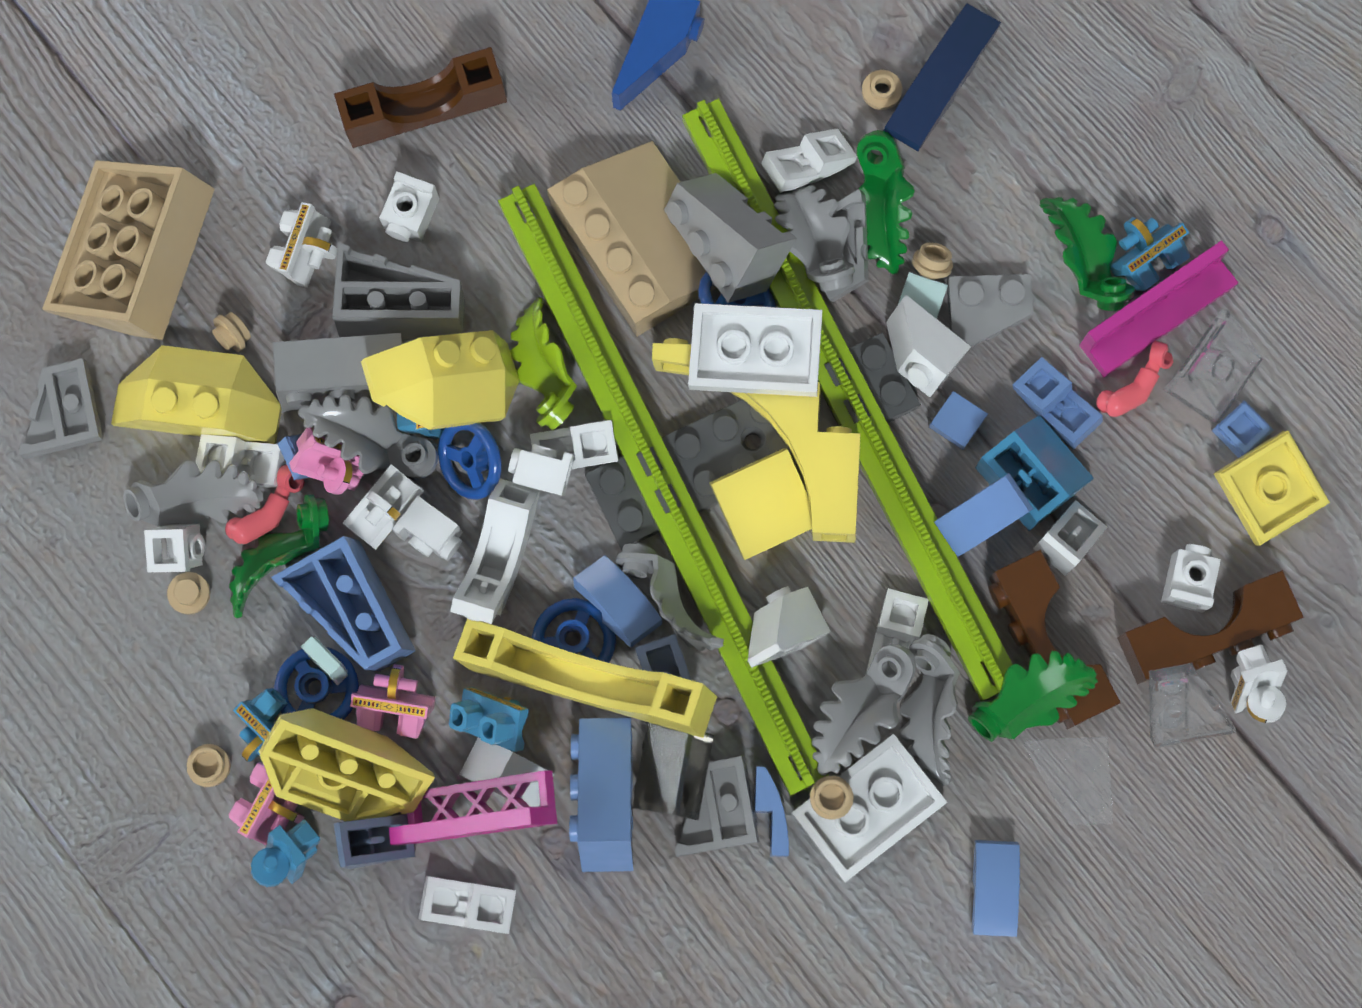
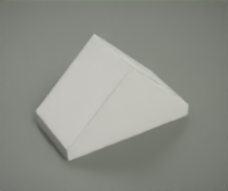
(1070, 538)
(494, 761)

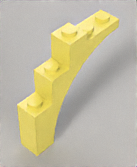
(824, 458)

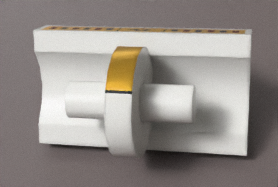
(305, 246)
(382, 507)
(1258, 685)

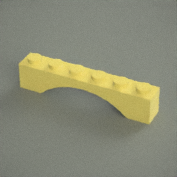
(612, 687)

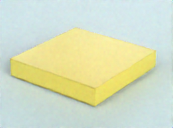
(1271, 488)
(764, 503)

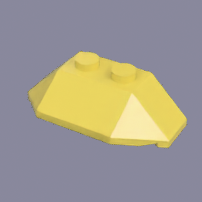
(445, 379)
(198, 395)
(341, 767)

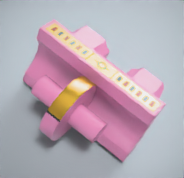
(325, 464)
(375, 701)
(265, 812)

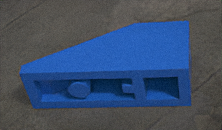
(657, 45)

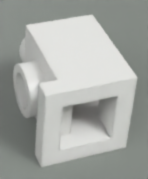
(414, 222)
(541, 469)
(429, 530)
(184, 548)
(1181, 589)

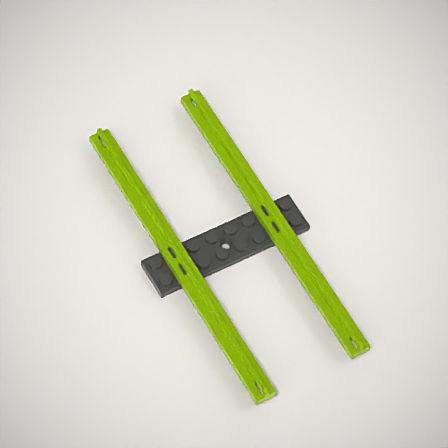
(666, 479)

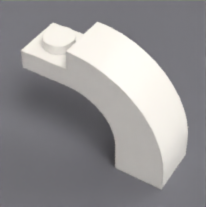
(498, 553)

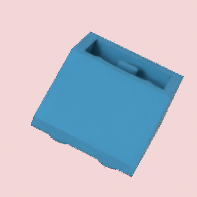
(1040, 467)

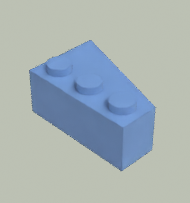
(349, 602)
(603, 794)

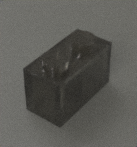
(672, 772)

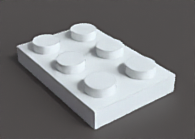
(755, 350)
(888, 803)

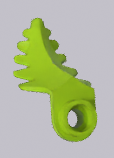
(542, 366)

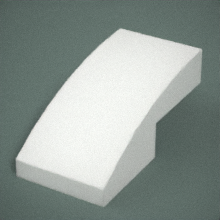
(815, 159)
(590, 443)
(255, 458)
(899, 622)
(467, 905)

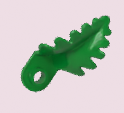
(884, 193)
(1088, 252)
(278, 549)
(1033, 695)

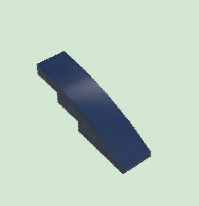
(942, 77)

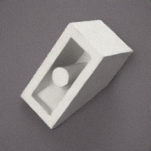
(923, 346)
(785, 625)

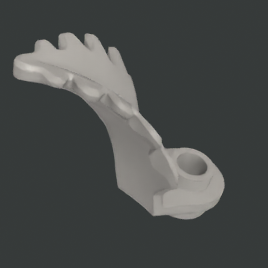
(818, 235)
(369, 436)
(193, 496)
(642, 560)
(930, 706)
(861, 708)

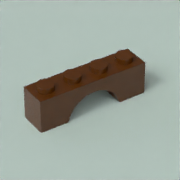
(381, 112)
(1025, 593)
(1257, 610)

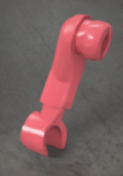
(1136, 393)
(267, 518)

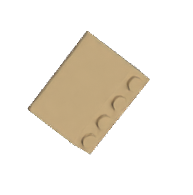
(626, 235)
(129, 247)

